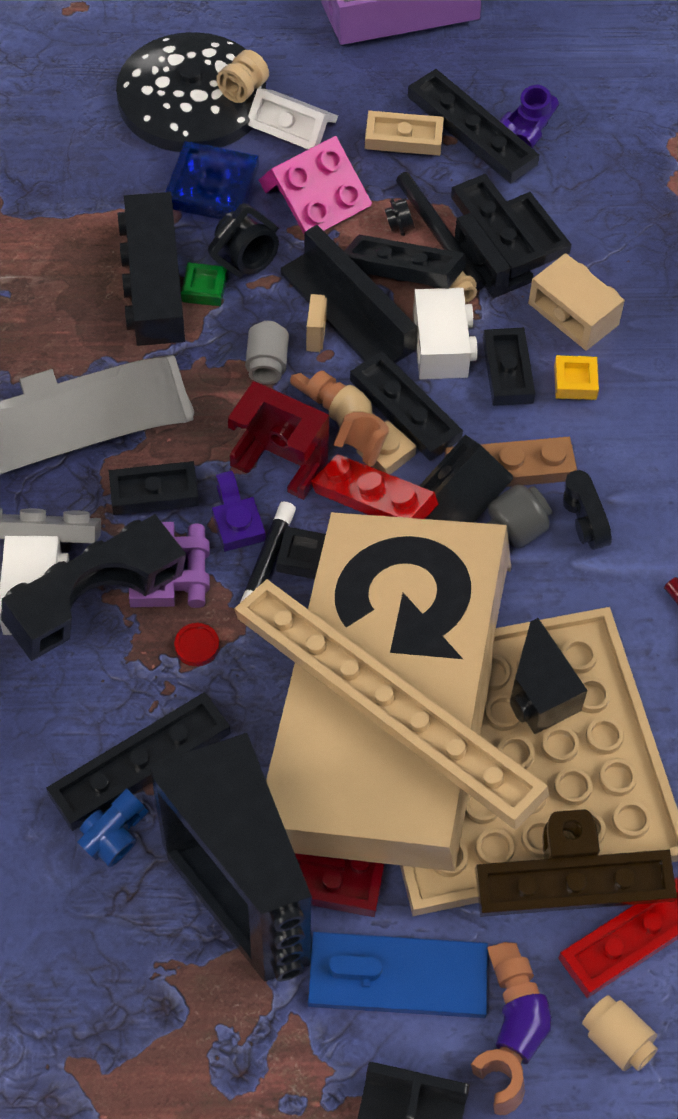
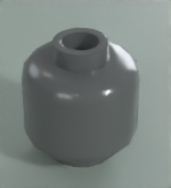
(523, 512)

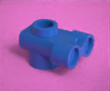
(107, 833)

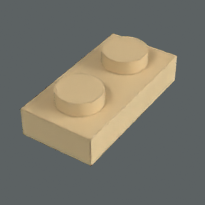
(404, 133)

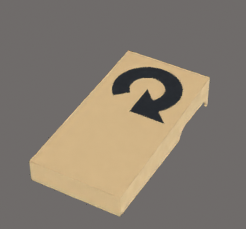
(428, 610)

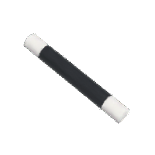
(270, 547)

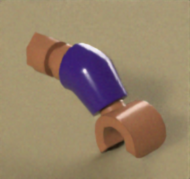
(523, 1029)

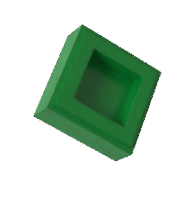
(204, 284)

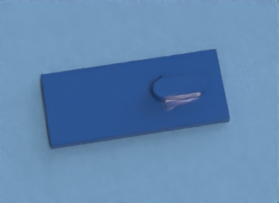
(398, 975)

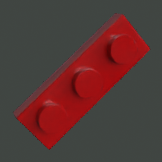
(372, 490)
(621, 944)

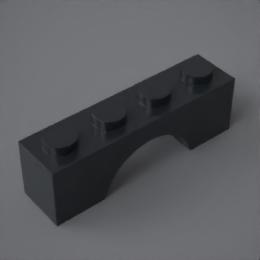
(138, 557)

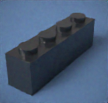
(154, 269)

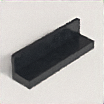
(354, 302)

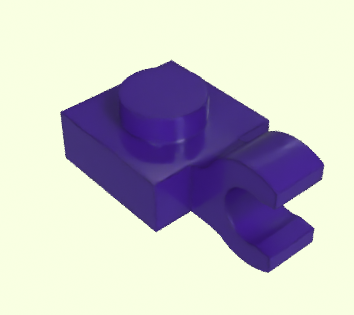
(236, 519)

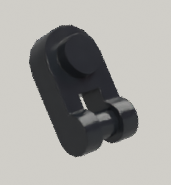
(591, 520)

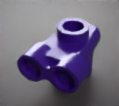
(532, 114)

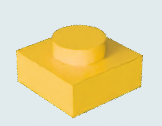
(576, 377)

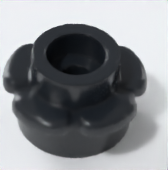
(399, 216)

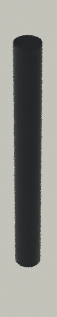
(436, 224)

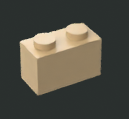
(576, 301)

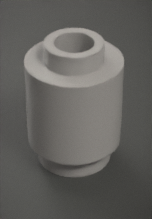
(266, 352)

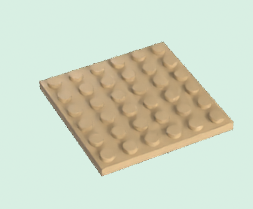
(589, 761)

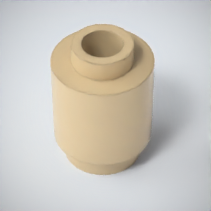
(620, 1033)

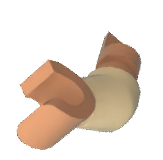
(350, 410)

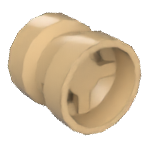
(242, 76)

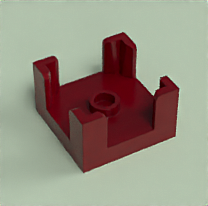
(283, 428)

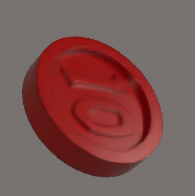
(196, 644)

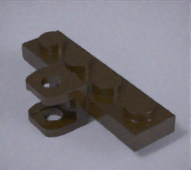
(574, 874)

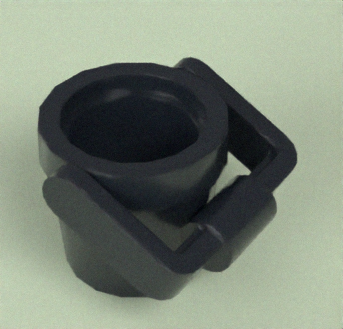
(245, 241)

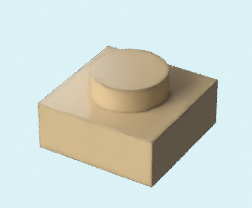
(395, 451)

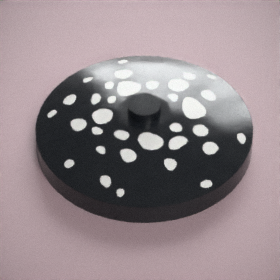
(173, 94)

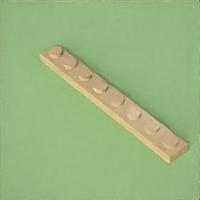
(393, 704)

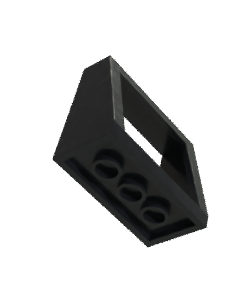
(236, 853)

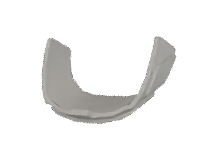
(89, 409)

